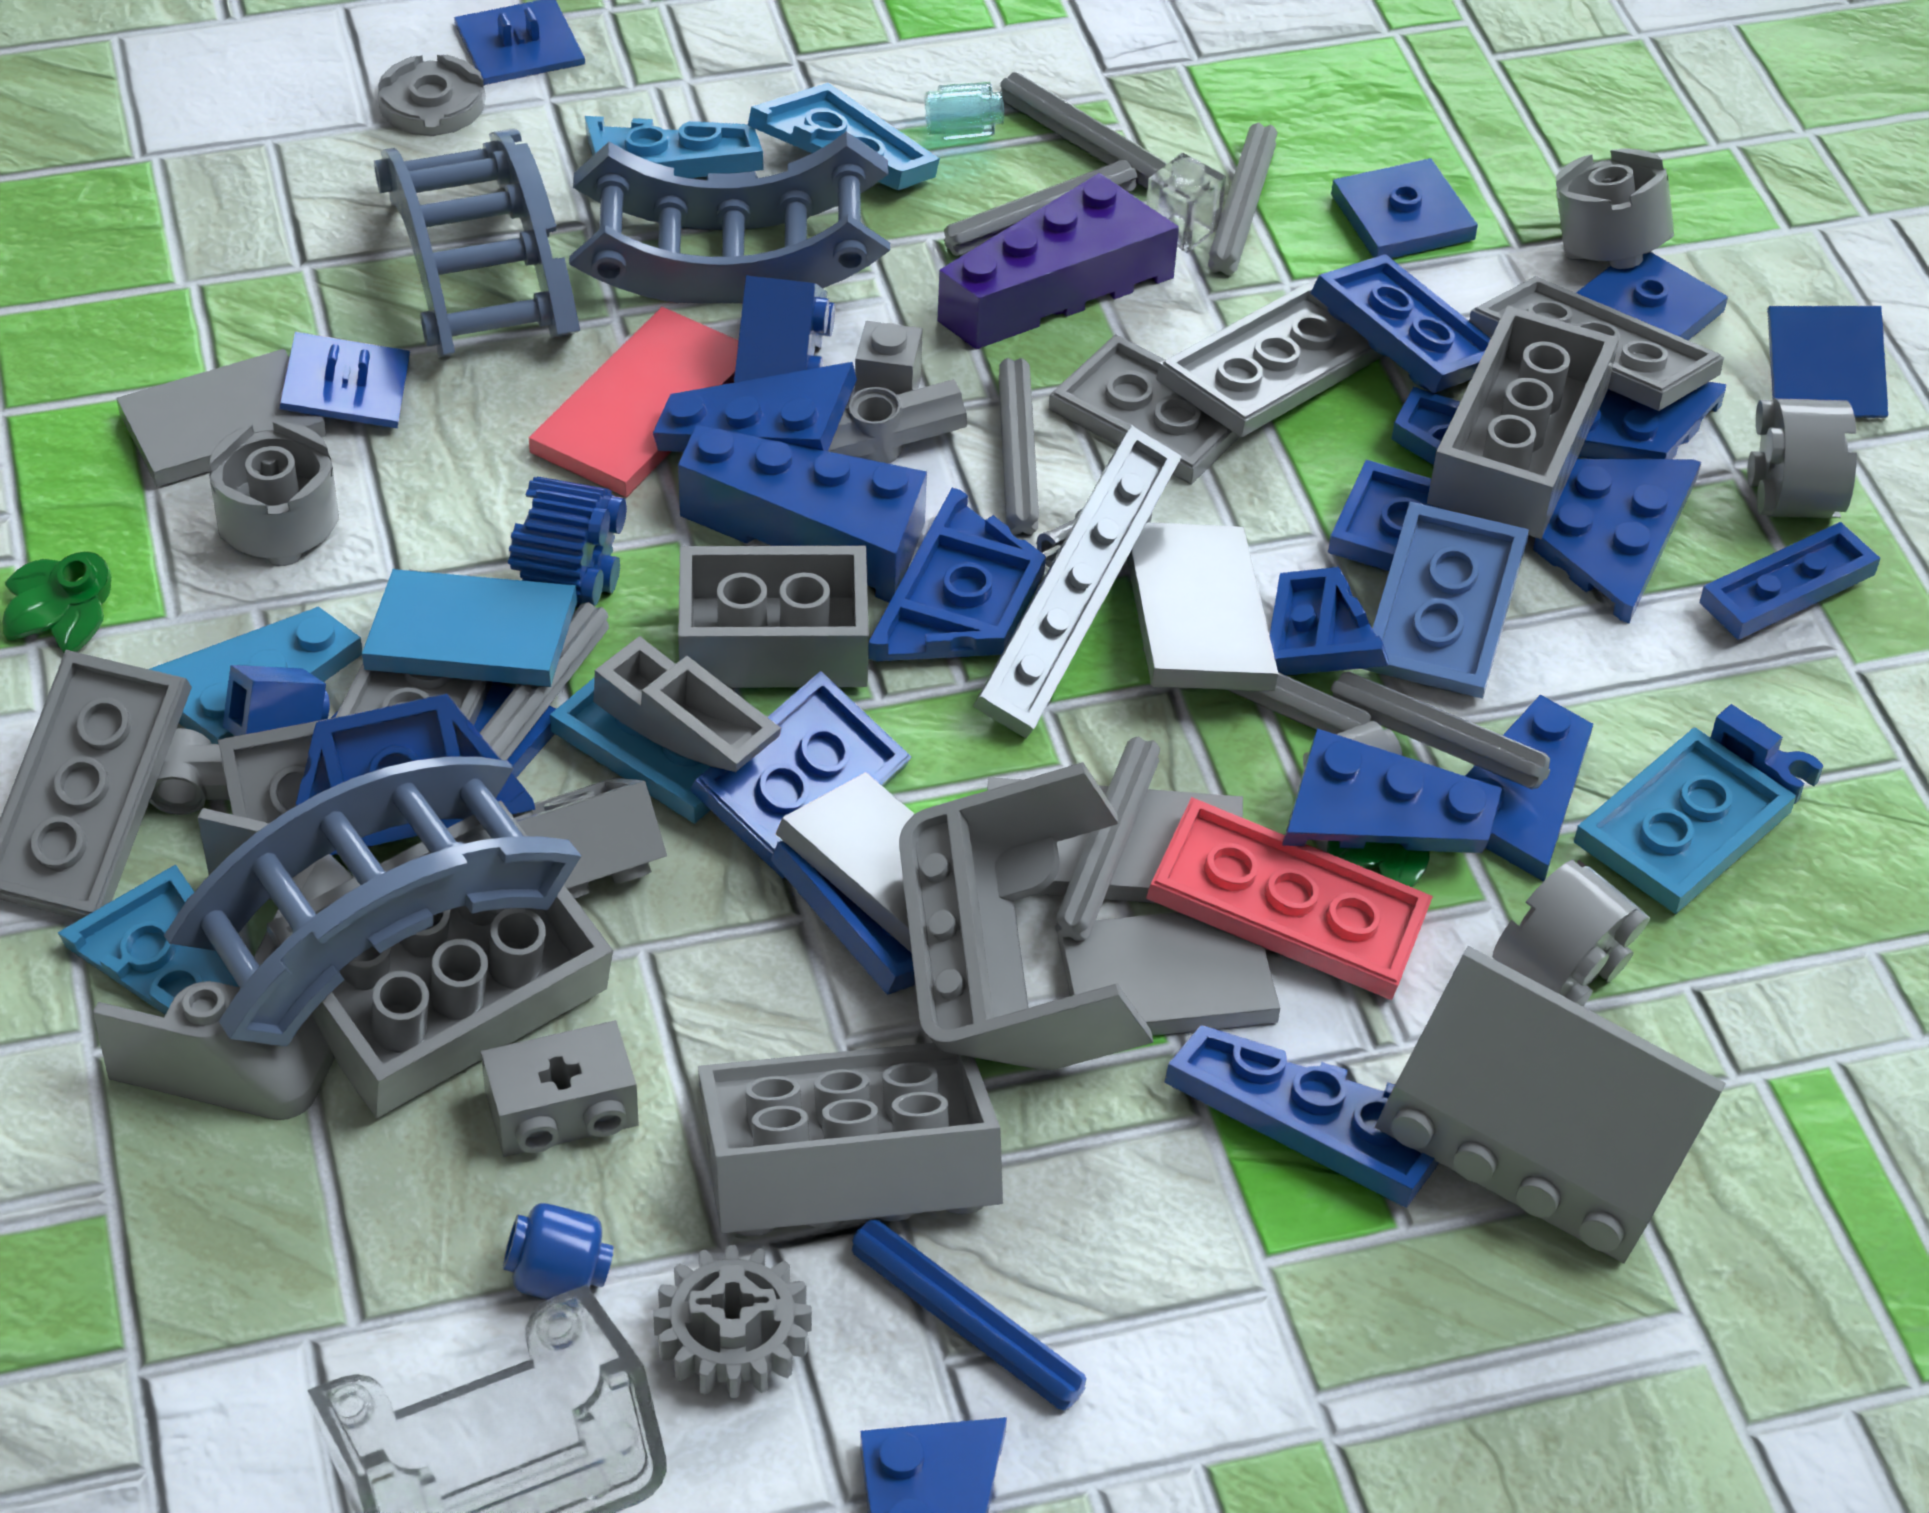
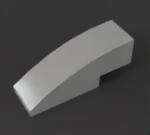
(681, 707)

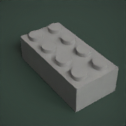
(1523, 420)

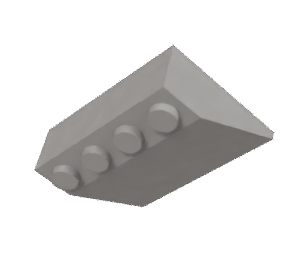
(453, 988)
(1548, 1104)
(849, 1138)

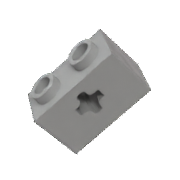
(560, 1088)

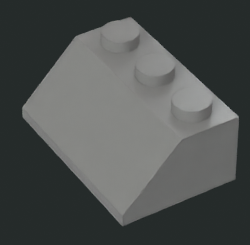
(608, 826)

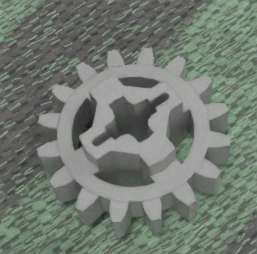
(732, 1321)

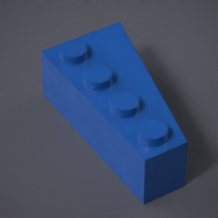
(804, 498)

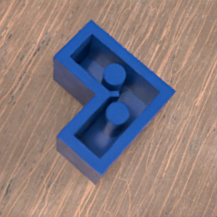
(781, 327)

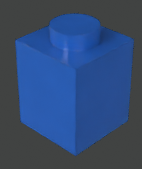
(272, 699)

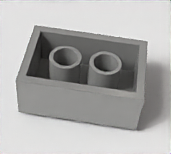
(775, 614)

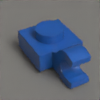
(1760, 748)

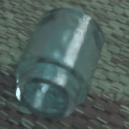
(963, 110)

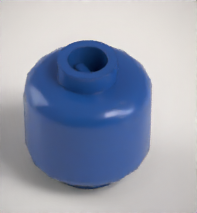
(556, 1251)

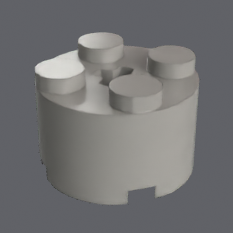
(1614, 207)
(1803, 458)
(273, 491)
(1572, 932)

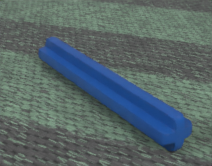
(969, 1314)

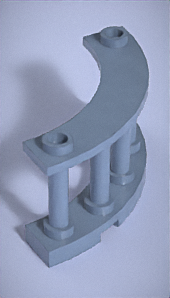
(523, 199)
(729, 204)
(386, 906)

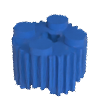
(569, 537)

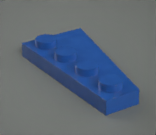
(1301, 1108)

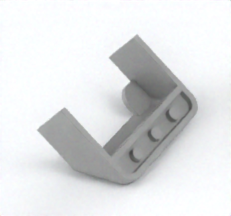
(960, 887)
(188, 1047)

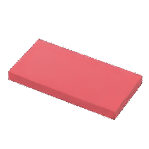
(611, 418)
(1290, 898)

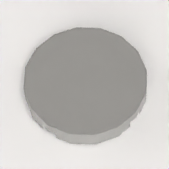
(431, 95)

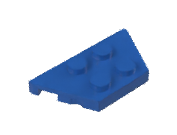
(1639, 432)
(1617, 524)
(960, 589)
(394, 736)

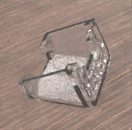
(535, 1438)

